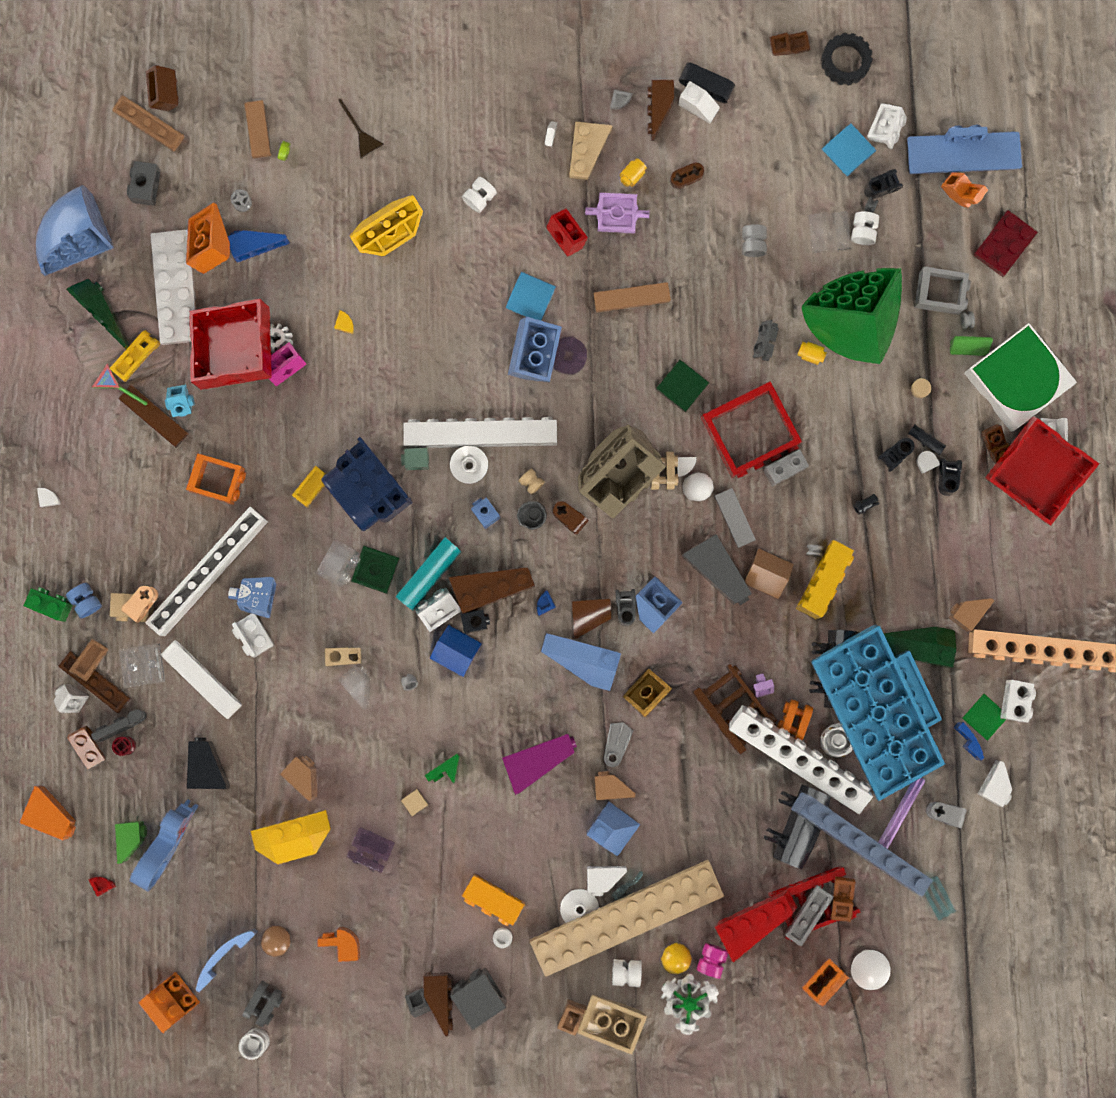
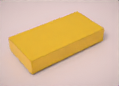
(310, 487)

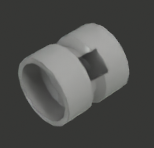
(754, 240)

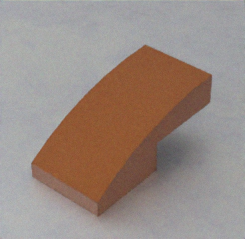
(843, 899)

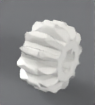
(283, 334)

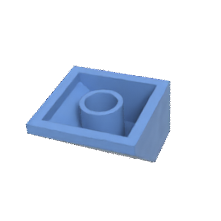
(656, 604)
(612, 829)

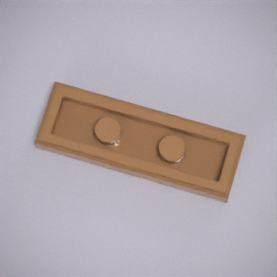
(257, 129)

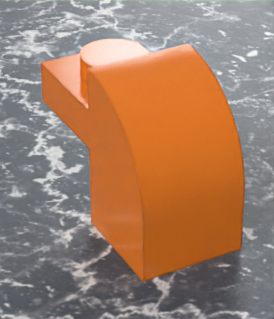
(962, 191)
(345, 940)

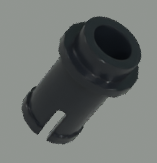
(866, 504)

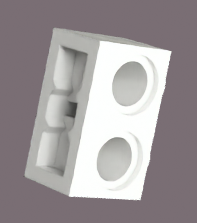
(1012, 699)

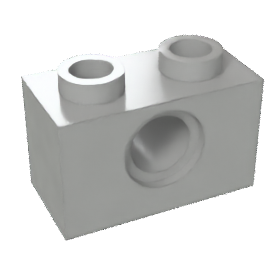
(785, 468)

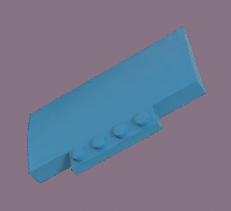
(881, 709)

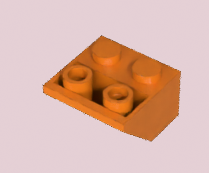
(169, 1002)

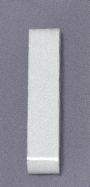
(201, 679)

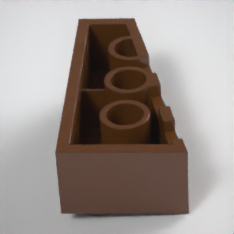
(484, 589)

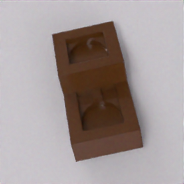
(789, 44)

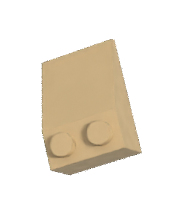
(612, 1023)

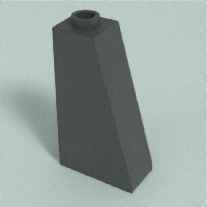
(718, 569)

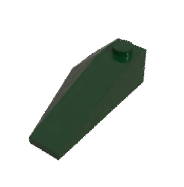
(96, 303)
(926, 645)

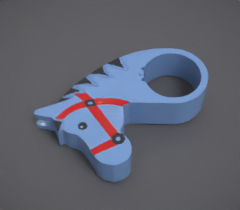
(163, 847)

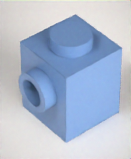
(485, 512)

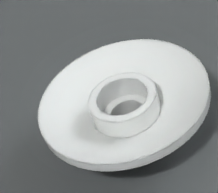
(462, 457)
(574, 899)

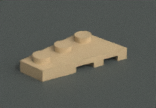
(587, 145)

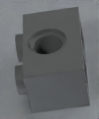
(148, 193)

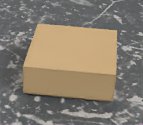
(414, 802)

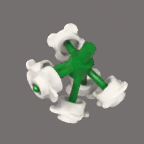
(697, 1006)

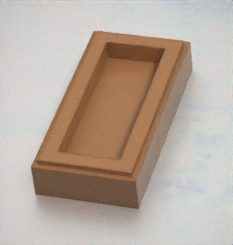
(89, 660)

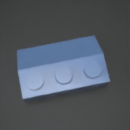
(534, 350)

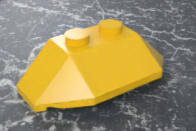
(388, 227)
(292, 838)

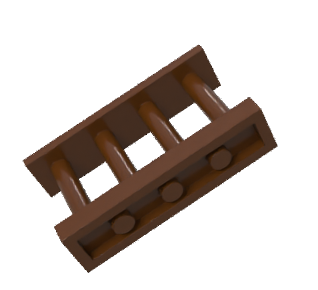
(716, 710)

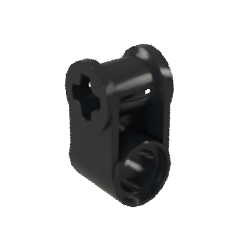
(886, 184)
(894, 455)
(949, 472)

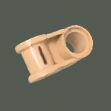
(138, 604)

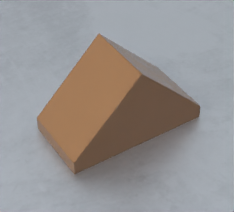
(571, 1017)

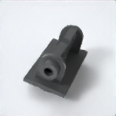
(762, 348)

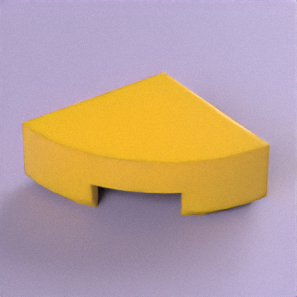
(344, 323)

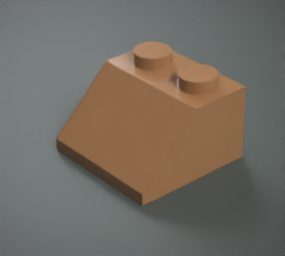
(302, 776)

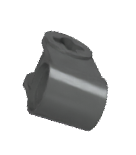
(626, 603)

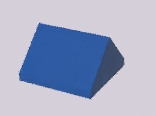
(455, 650)

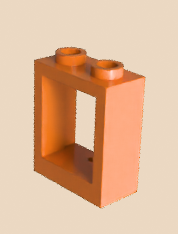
(198, 472)

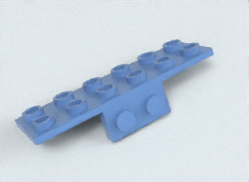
(964, 151)

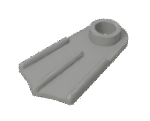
(617, 742)

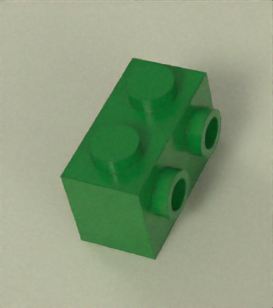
(48, 605)

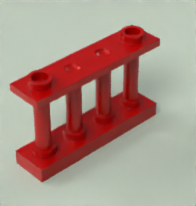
(798, 889)

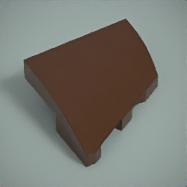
(589, 615)

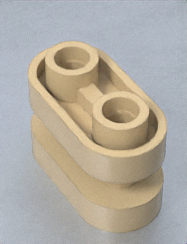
(670, 477)

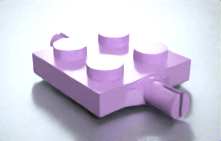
(617, 212)

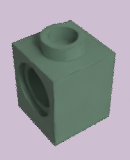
(415, 459)

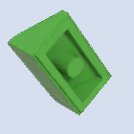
(970, 345)

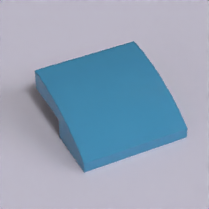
(849, 149)
(530, 296)

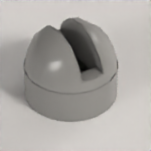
(409, 682)

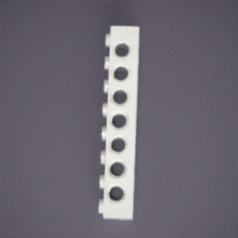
(854, 800)

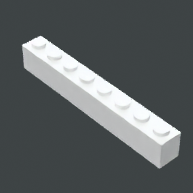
(480, 433)
(206, 572)

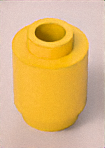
(632, 173)
(812, 352)

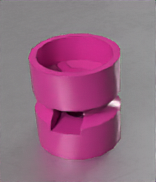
(712, 961)

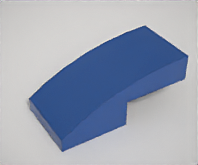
(972, 744)

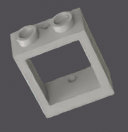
(922, 291)

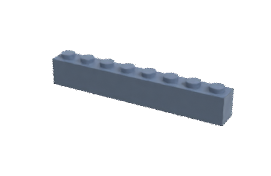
(861, 844)

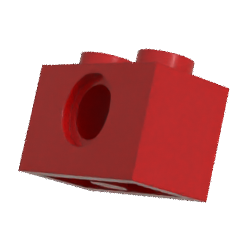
(566, 232)

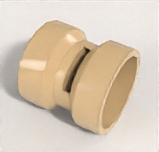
(531, 481)

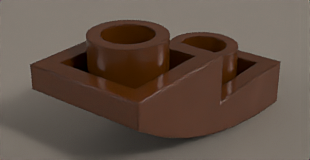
(995, 442)

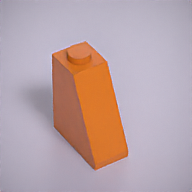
(48, 815)

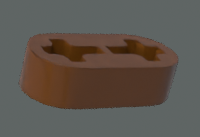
(688, 179)

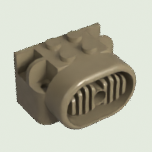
(619, 470)

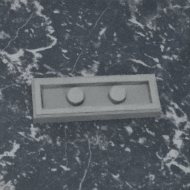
(734, 518)
(808, 915)

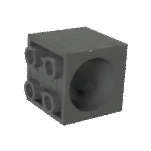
(478, 998)

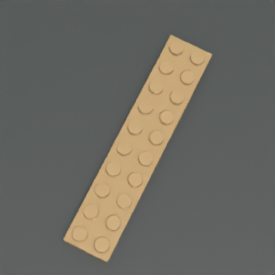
(626, 918)

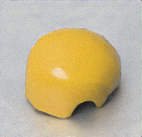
(676, 958)

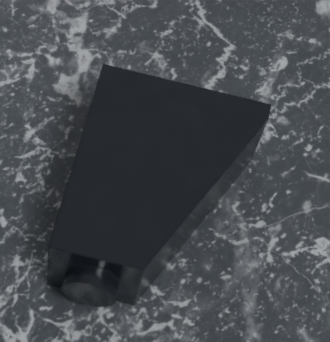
(204, 766)

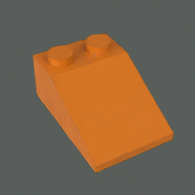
(207, 240)

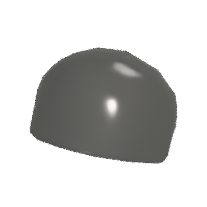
(532, 515)

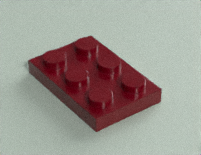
(1005, 243)

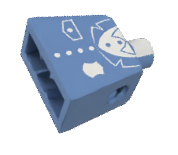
(255, 595)

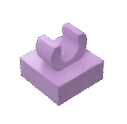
(762, 687)

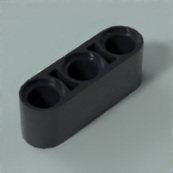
(715, 85)

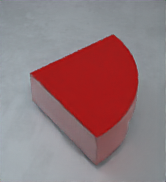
(101, 885)

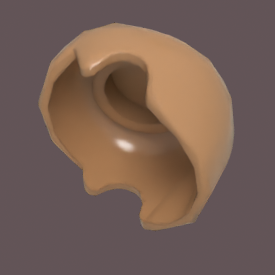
(275, 941)

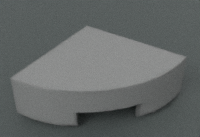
(620, 99)

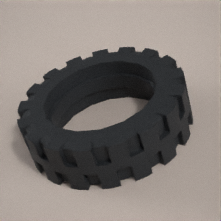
(858, 44)

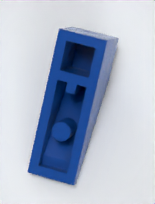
(251, 243)

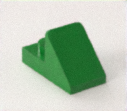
(449, 766)

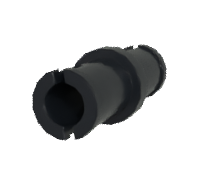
(927, 439)

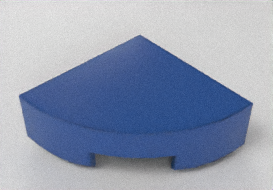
(545, 603)

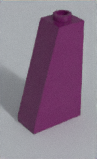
(534, 762)

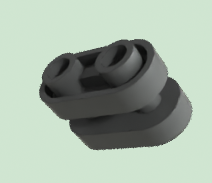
(274, 1000)

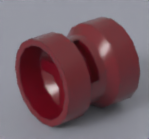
(128, 746)

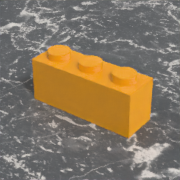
(493, 900)

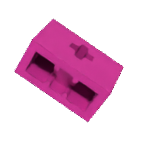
(285, 363)

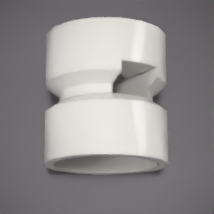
(474, 199)
(865, 228)
(626, 973)
(254, 1043)

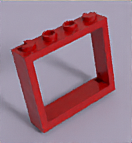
(757, 463)

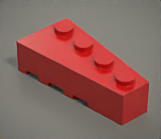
(749, 926)

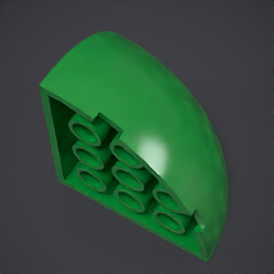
(857, 313)

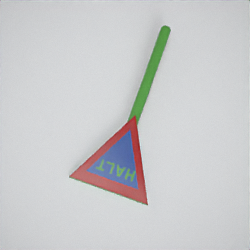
(108, 380)

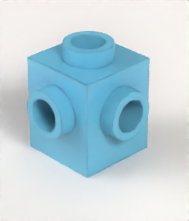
(179, 401)

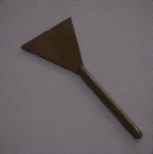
(366, 142)

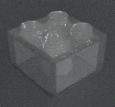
(338, 563)

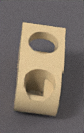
(342, 656)

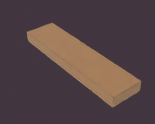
(148, 123)
(632, 297)

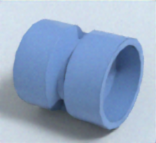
(88, 605)

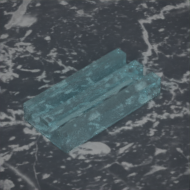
(945, 912)

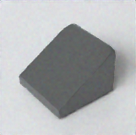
(417, 1003)

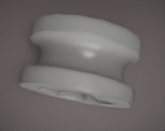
(967, 320)
(815, 550)

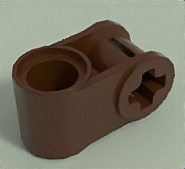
(572, 519)

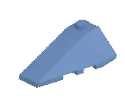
(588, 662)

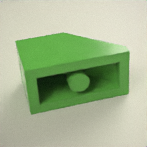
(129, 838)

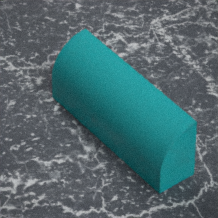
(428, 574)

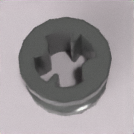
(870, 205)

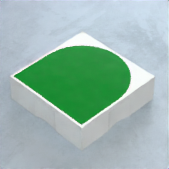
(1020, 377)

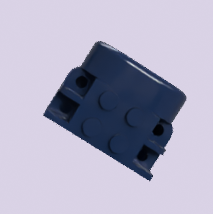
(365, 487)

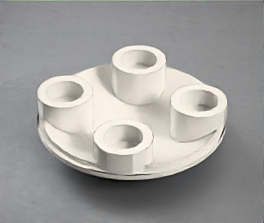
(870, 969)

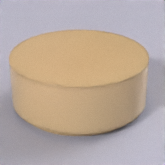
(921, 388)

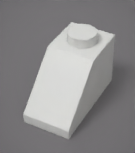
(698, 102)
(997, 785)
(603, 878)

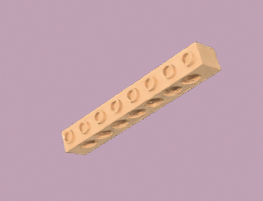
(979, 638)

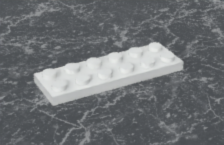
(173, 286)

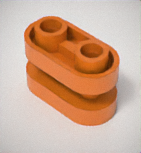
(791, 709)

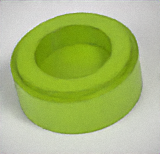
(284, 151)

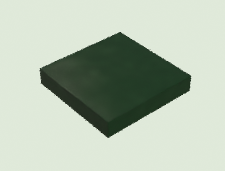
(682, 386)
(375, 569)

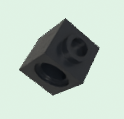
(466, 621)

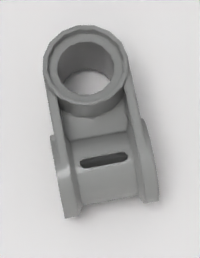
(948, 814)

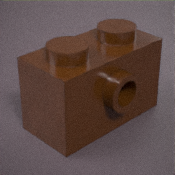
(162, 88)

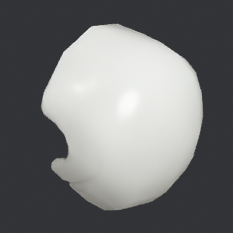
(697, 486)

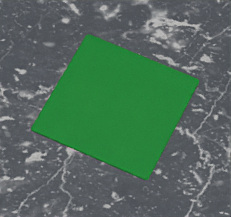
(984, 717)

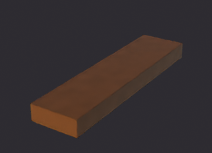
(154, 417)
(98, 685)

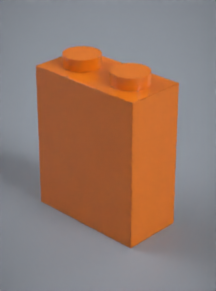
(825, 982)

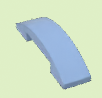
(207, 973)

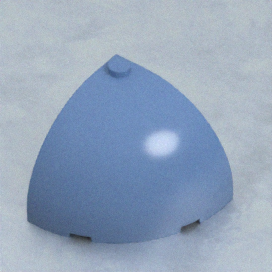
(71, 232)

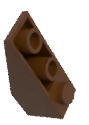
(662, 100)
(437, 996)

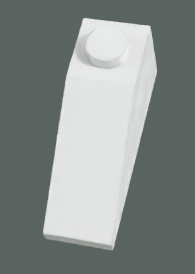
(69, 699)

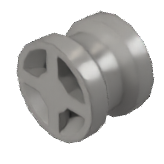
(239, 196)

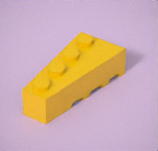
(825, 580)

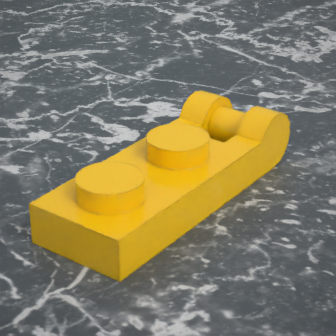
(134, 355)

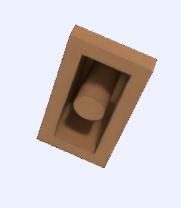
(969, 613)
(610, 787)

